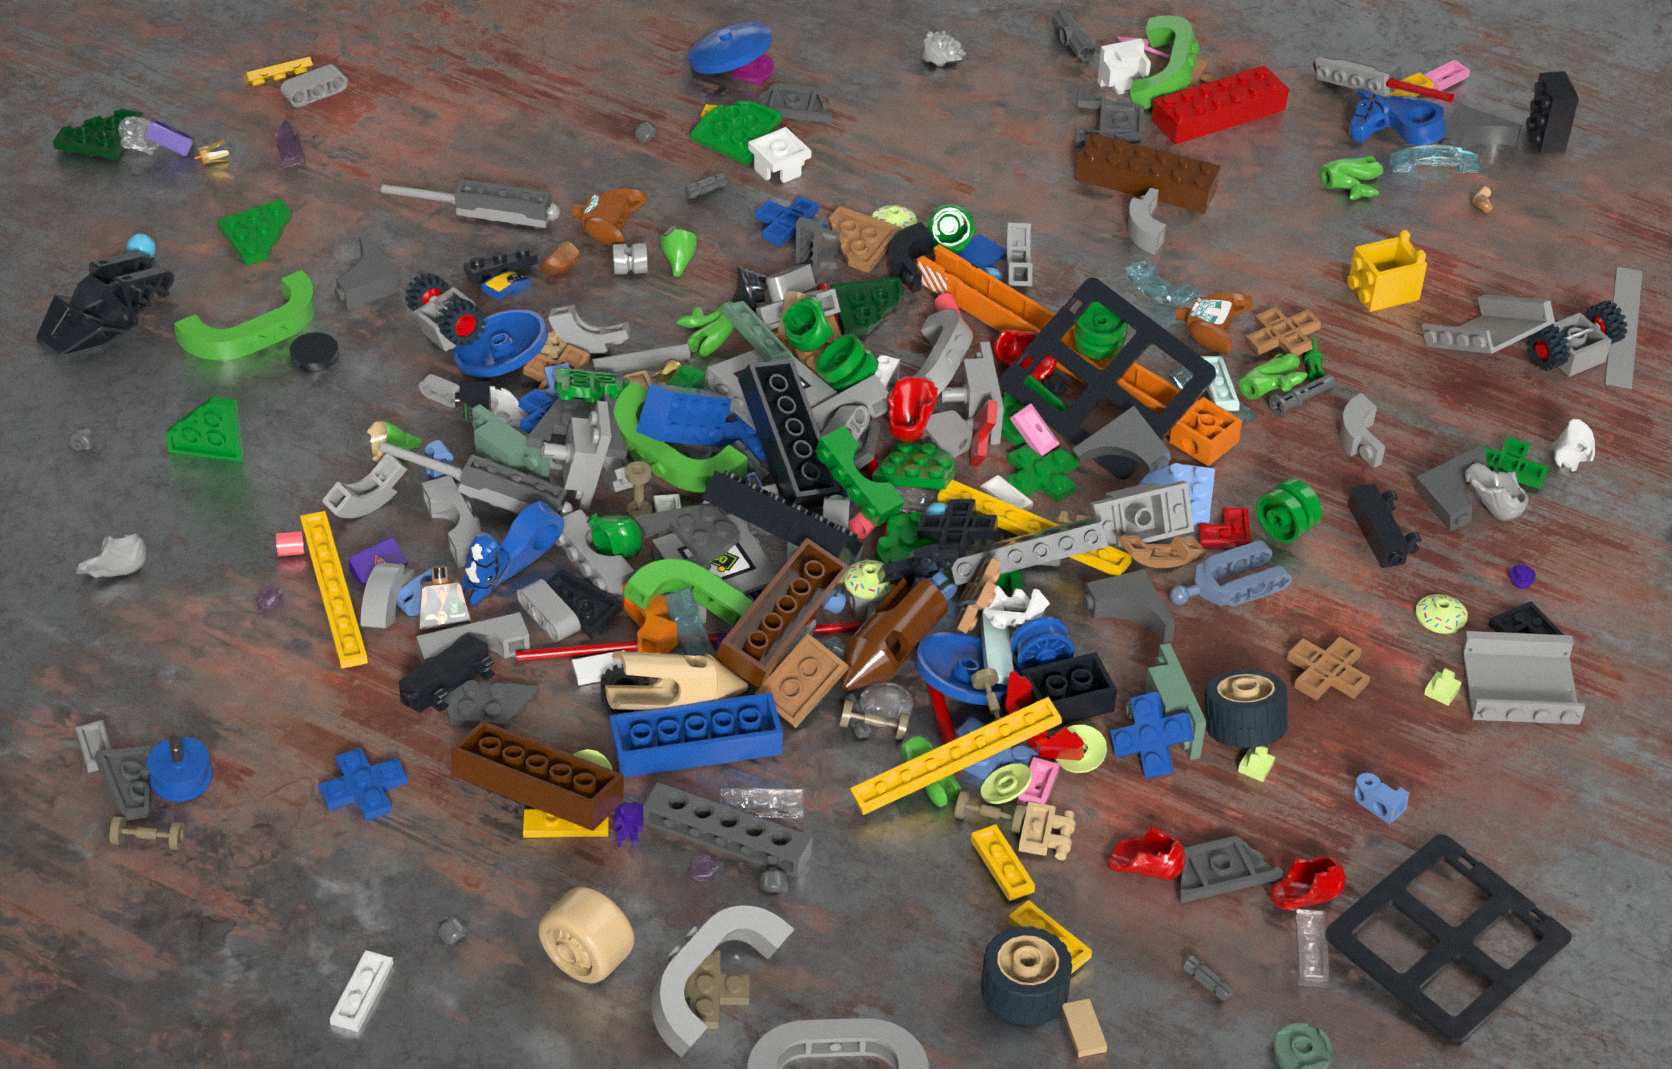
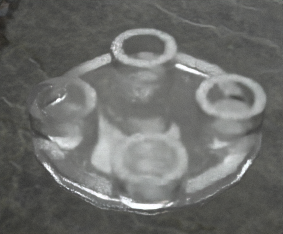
(132, 134)
(886, 700)

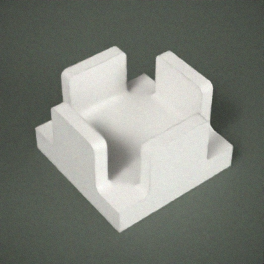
(1122, 64)
(777, 152)

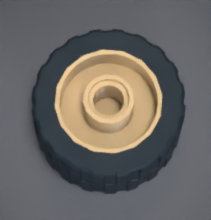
(1246, 708)
(1026, 975)

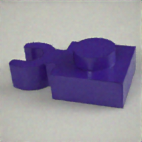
(628, 822)

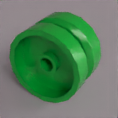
(1099, 333)
(846, 363)
(1289, 510)

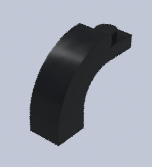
(904, 247)

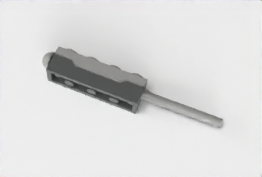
(491, 202)
(493, 482)

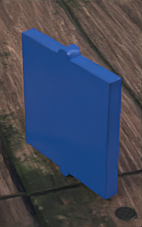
(982, 252)

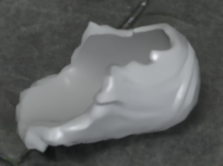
(1497, 491)
(115, 557)

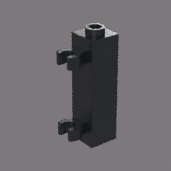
(1379, 526)
(445, 673)

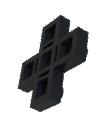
(957, 525)
(918, 564)

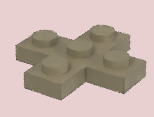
(709, 989)

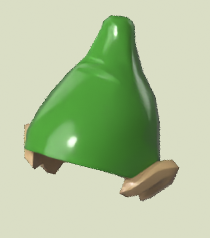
(390, 433)

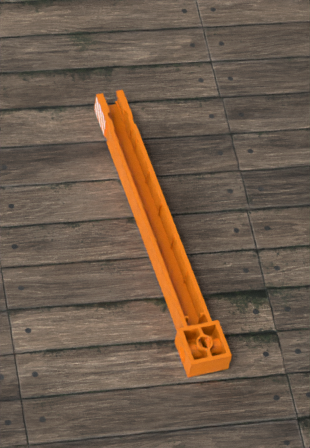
(1203, 430)

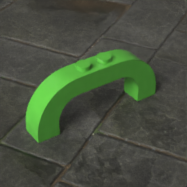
(1179, 72)
(256, 333)
(663, 459)
(678, 574)

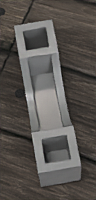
(866, 393)
(445, 502)
(605, 572)
(502, 634)

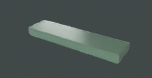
(756, 331)

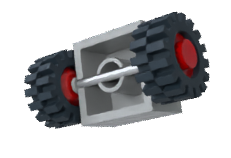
(444, 312)
(1578, 340)

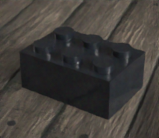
(1552, 112)
(1075, 686)

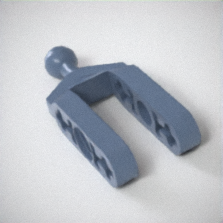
(1239, 590)

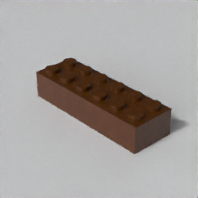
(1138, 168)
(782, 613)
(537, 775)

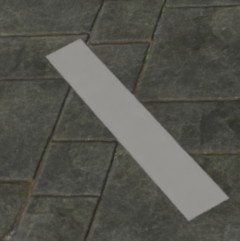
(1622, 353)

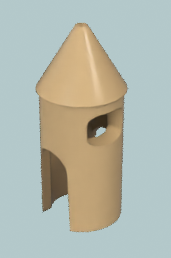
(680, 681)

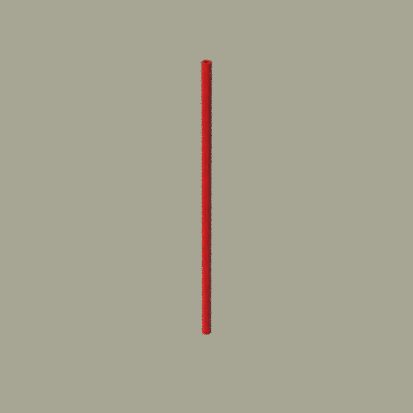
(629, 646)

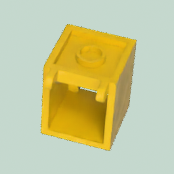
(1387, 272)

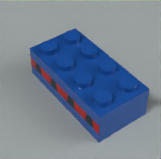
(684, 415)

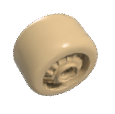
(586, 935)

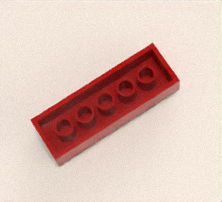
(1219, 104)

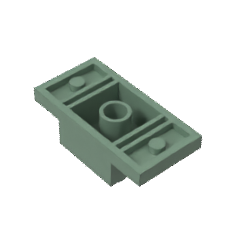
(505, 445)
(1175, 696)

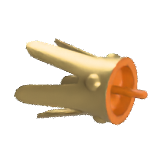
(207, 156)
(668, 371)

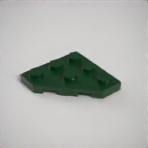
(96, 136)
(867, 303)

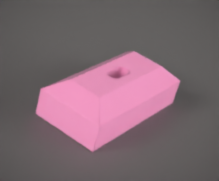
(1448, 75)
(1025, 422)
(1043, 776)

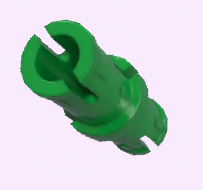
(1313, 360)

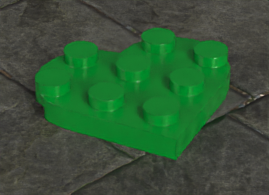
(587, 384)
(900, 539)

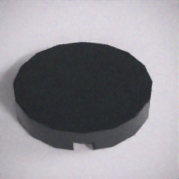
(314, 351)

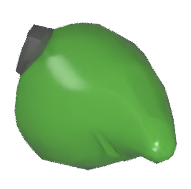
(678, 247)

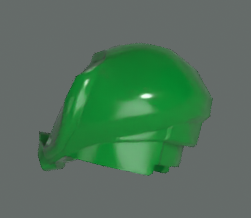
(951, 227)
(806, 325)
(616, 535)

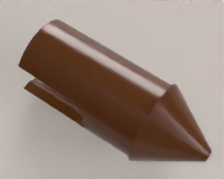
(892, 633)

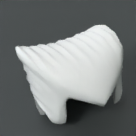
(1574, 445)

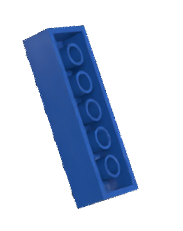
(696, 735)

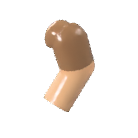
(1482, 201)

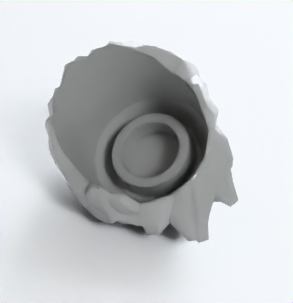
(941, 48)

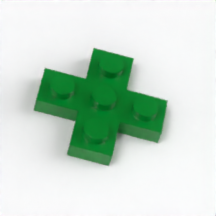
(1513, 459)
(1042, 472)

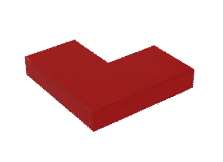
(982, 426)
(1230, 535)

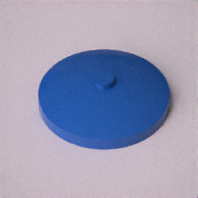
(730, 47)
(507, 343)
(948, 663)

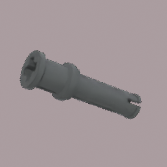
(1295, 397)

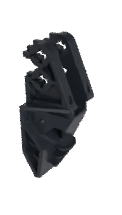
(103, 304)

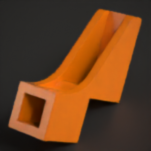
(657, 630)

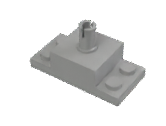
(978, 387)
(583, 453)
(1145, 512)

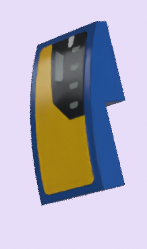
(504, 284)

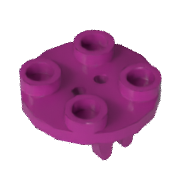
(755, 71)

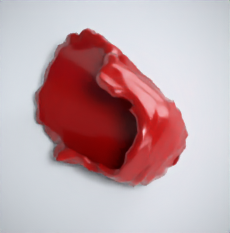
(1011, 344)
(911, 400)
(1149, 856)
(1309, 883)

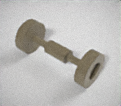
(638, 474)
(985, 680)
(874, 720)
(989, 811)
(175, 836)

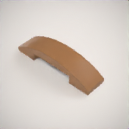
(1180, 551)

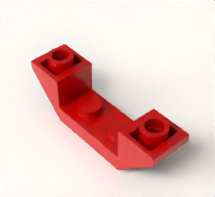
(1062, 744)

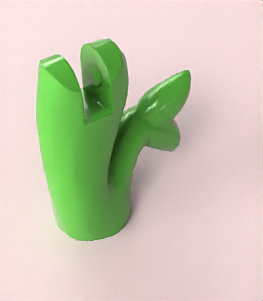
(1345, 172)
(713, 330)
(1272, 375)
(918, 746)

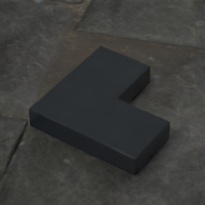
(1524, 619)

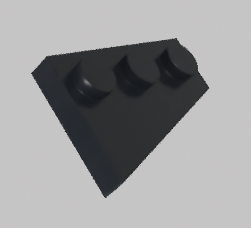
(493, 266)
(590, 604)

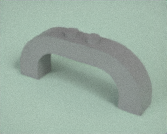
(950, 340)
(745, 923)
(838, 1038)

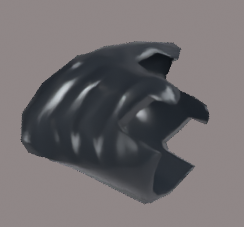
(750, 287)

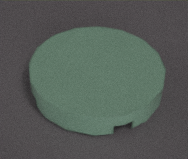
(1302, 1047)

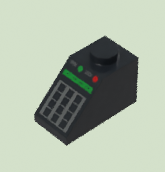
(470, 396)

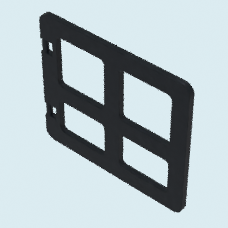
(1103, 383)
(1452, 941)

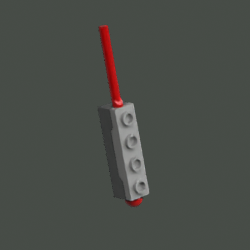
(1368, 74)

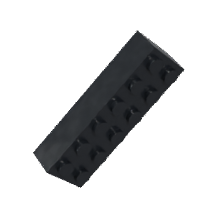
(787, 432)
(779, 517)

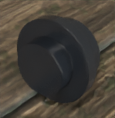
(1056, 384)

